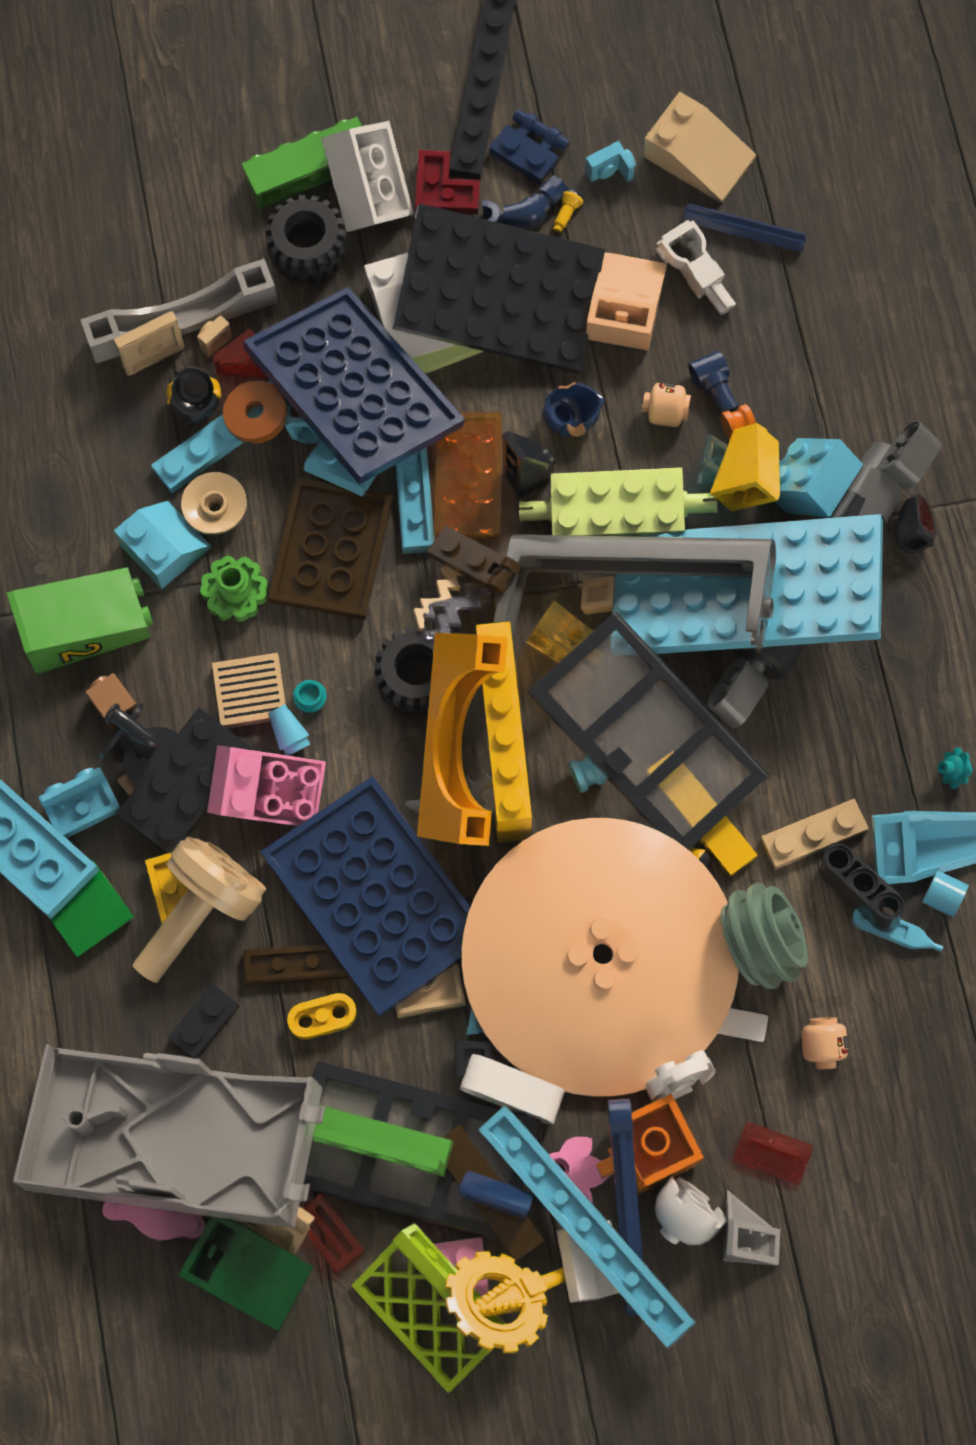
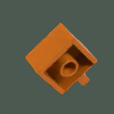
(660, 1145)

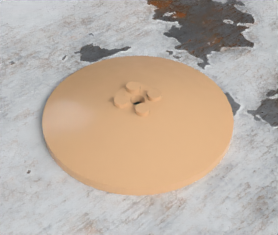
(534, 966)

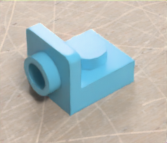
(607, 160)

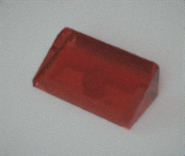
(773, 1153)

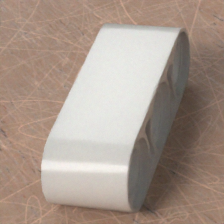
(512, 1088)

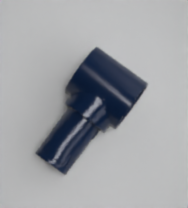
(711, 374)

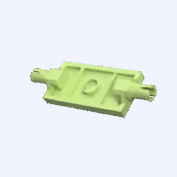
(618, 503)

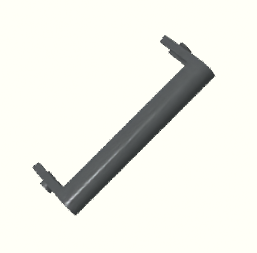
(645, 557)

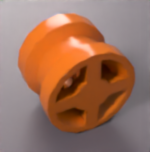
(736, 419)

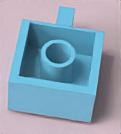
(816, 476)

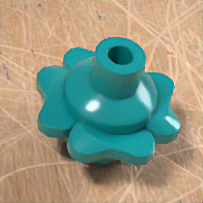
(955, 768)

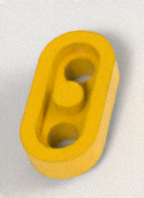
(322, 1017)

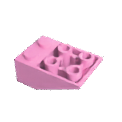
(265, 786)

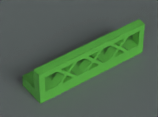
(383, 1141)

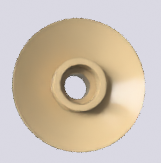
(209, 490)

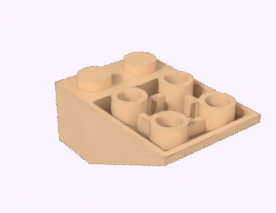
(625, 301)

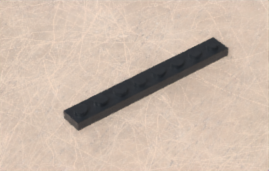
(482, 88)

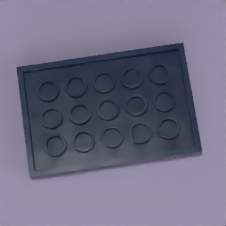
(353, 385)
(373, 895)

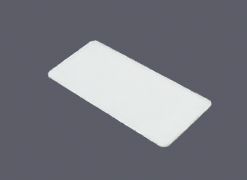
(745, 1025)

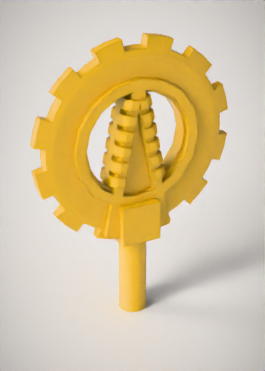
(518, 1292)

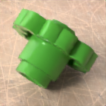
(234, 588)

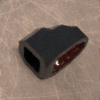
(915, 525)

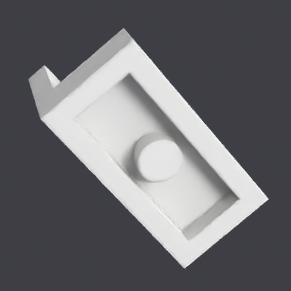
(581, 1274)

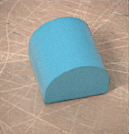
(945, 894)

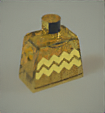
(556, 631)

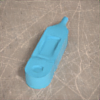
(904, 935)

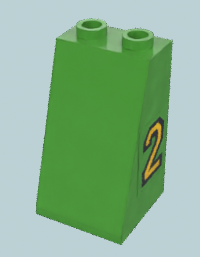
(79, 618)

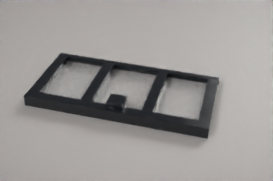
(648, 732)
(394, 1186)

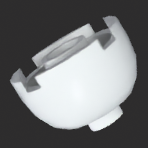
(686, 1214)

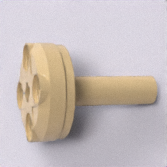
(212, 882)

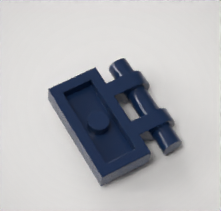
(523, 153)

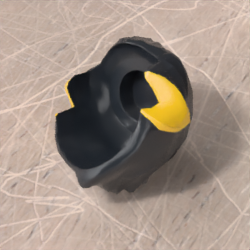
(193, 394)

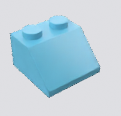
(161, 542)

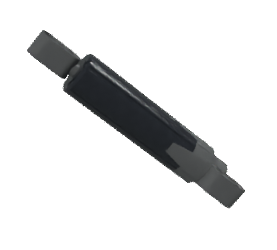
(872, 492)

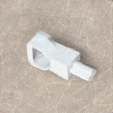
(702, 274)

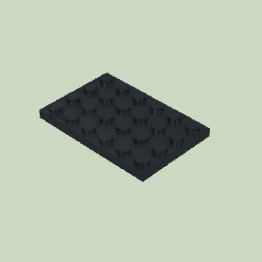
(498, 288)

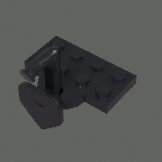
(174, 778)

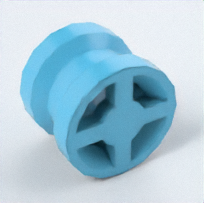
(585, 774)

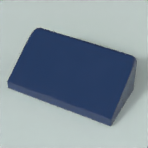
(495, 1195)

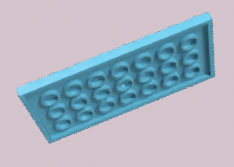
(821, 590)

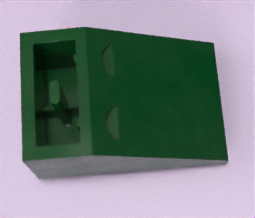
(246, 1271)

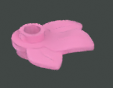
(579, 1164)

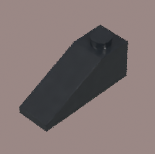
(525, 463)

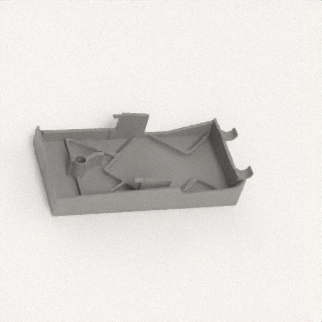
(170, 1136)

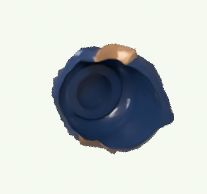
(572, 409)

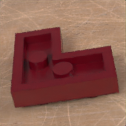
(438, 190)

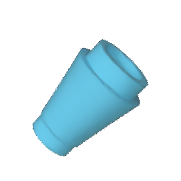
(288, 730)

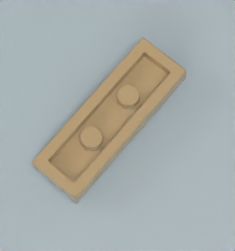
(814, 834)

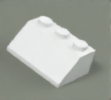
(367, 175)

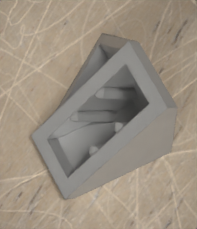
(748, 1235)

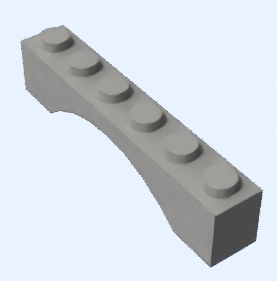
(233, 295)

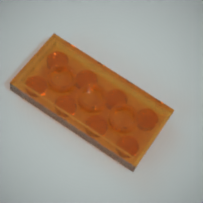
(470, 477)

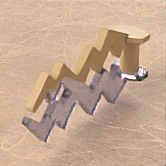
(449, 604)

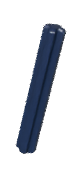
(745, 227)

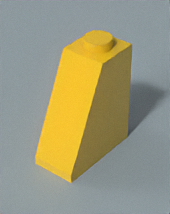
(748, 469)

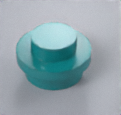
(309, 696)

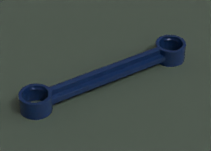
(625, 1178)

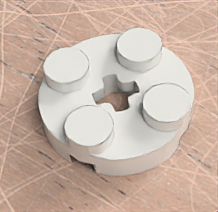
(679, 1078)

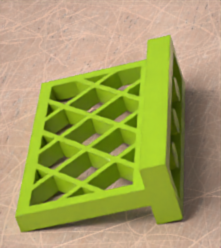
(435, 1269)

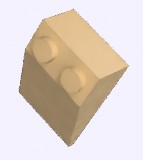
(698, 148)

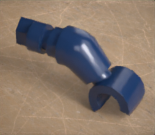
(531, 210)

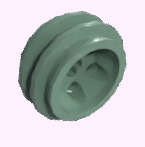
(764, 935)

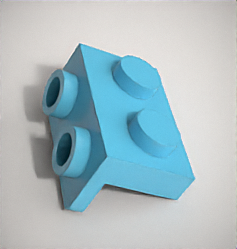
(79, 802)

